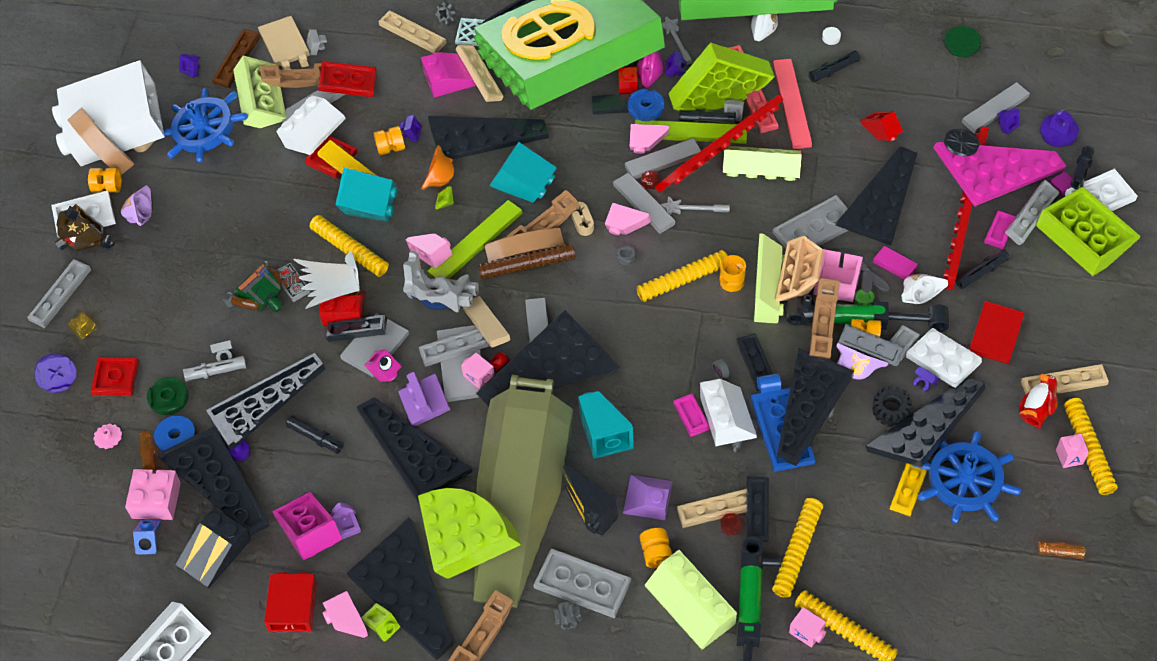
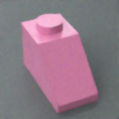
(646, 137)
(625, 220)
(431, 248)
(343, 615)

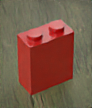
(290, 602)

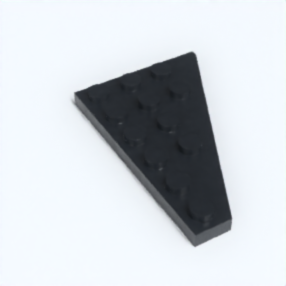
(557, 353)
(400, 582)

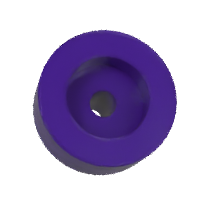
(240, 452)

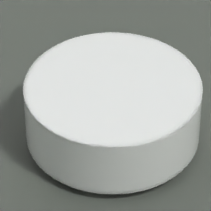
(831, 36)

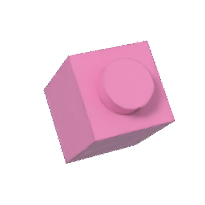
(477, 370)
(1072, 450)
(808, 627)

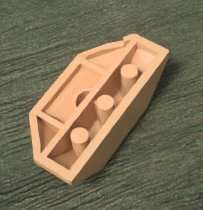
(799, 269)

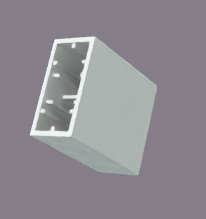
(121, 105)

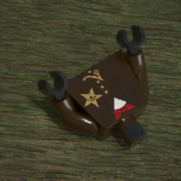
(80, 230)

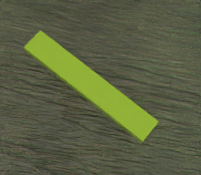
(699, 131)
(475, 241)

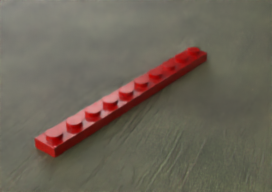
(961, 227)

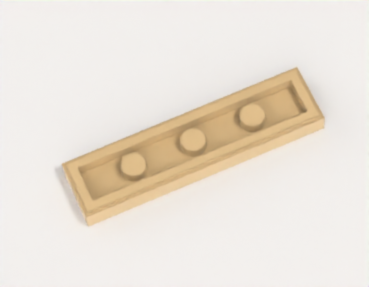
(412, 32)
(479, 73)
(487, 322)
(1072, 379)
(712, 508)

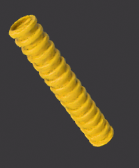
(347, 244)
(680, 276)
(1095, 457)
(797, 548)
(846, 628)

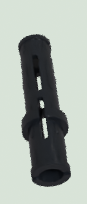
(828, 69)
(706, 116)
(1083, 162)
(988, 265)
(321, 438)

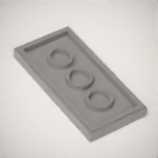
(815, 224)
(455, 384)
(582, 583)

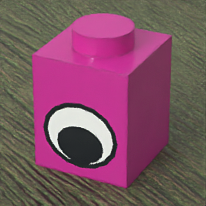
(383, 366)

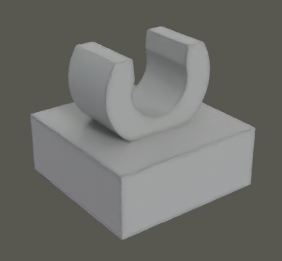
(315, 42)
(734, 106)
(221, 348)

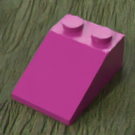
(446, 73)
(307, 525)

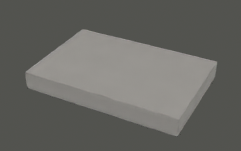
(363, 348)

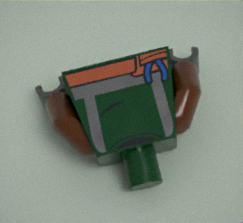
(258, 290)

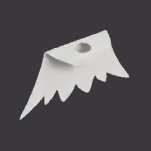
(329, 279)

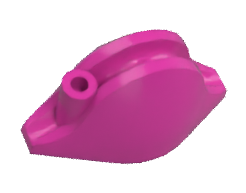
(649, 69)

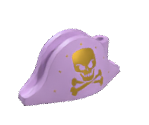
(138, 206)
(859, 363)

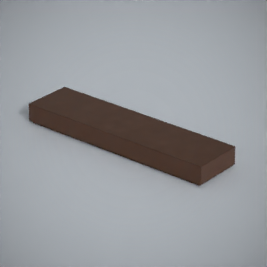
(242, 47)

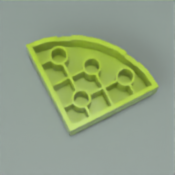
(719, 76)
(464, 530)

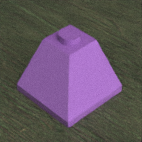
(647, 497)

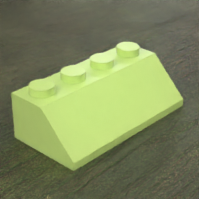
(257, 98)
(762, 162)
(767, 280)
(691, 600)

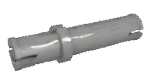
(210, 369)

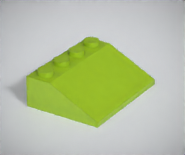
(1087, 230)

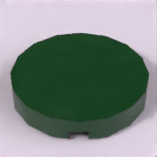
(962, 41)
(167, 396)

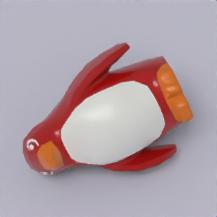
(1040, 401)

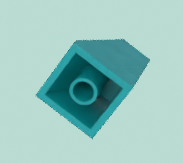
(524, 174)
(366, 195)
(604, 426)

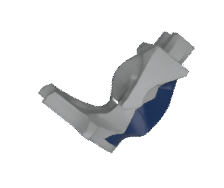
(448, 292)

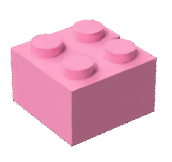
(847, 275)
(153, 494)

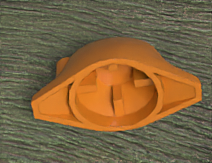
(440, 170)

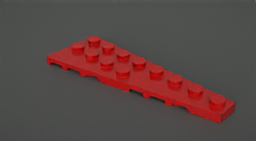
(719, 144)

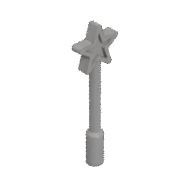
(671, 26)
(675, 206)

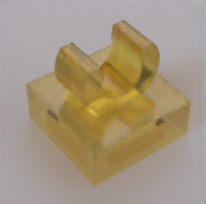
(82, 325)

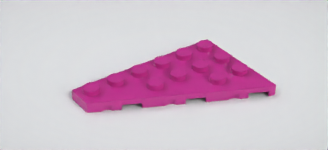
(998, 169)

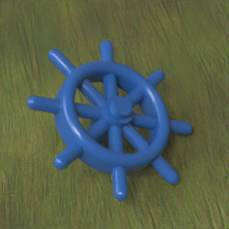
(203, 124)
(967, 477)

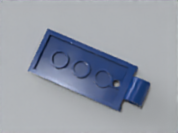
(771, 419)

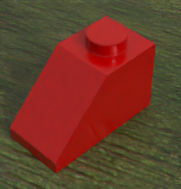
(627, 79)
(883, 125)

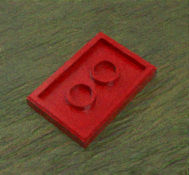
(347, 79)
(996, 332)

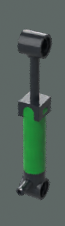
(802, 310)
(751, 593)

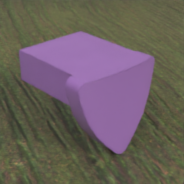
(345, 520)

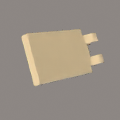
(284, 43)

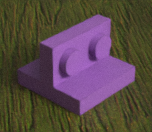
(423, 399)

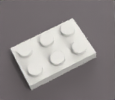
(1109, 190)
(96, 205)
(944, 357)

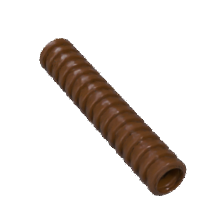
(526, 261)

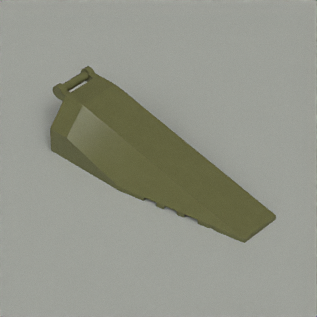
(522, 476)

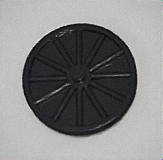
(961, 142)

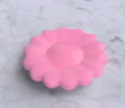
(107, 436)

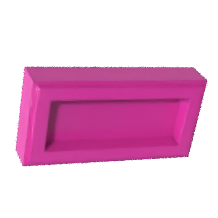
(996, 235)
(895, 263)
(691, 415)

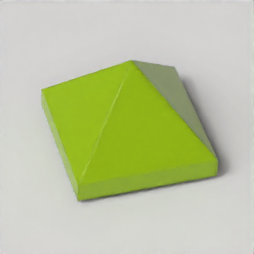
(444, 198)

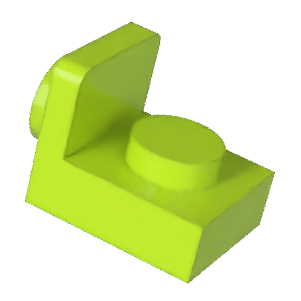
(381, 621)

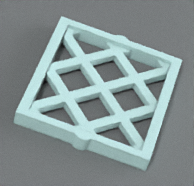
(468, 42)

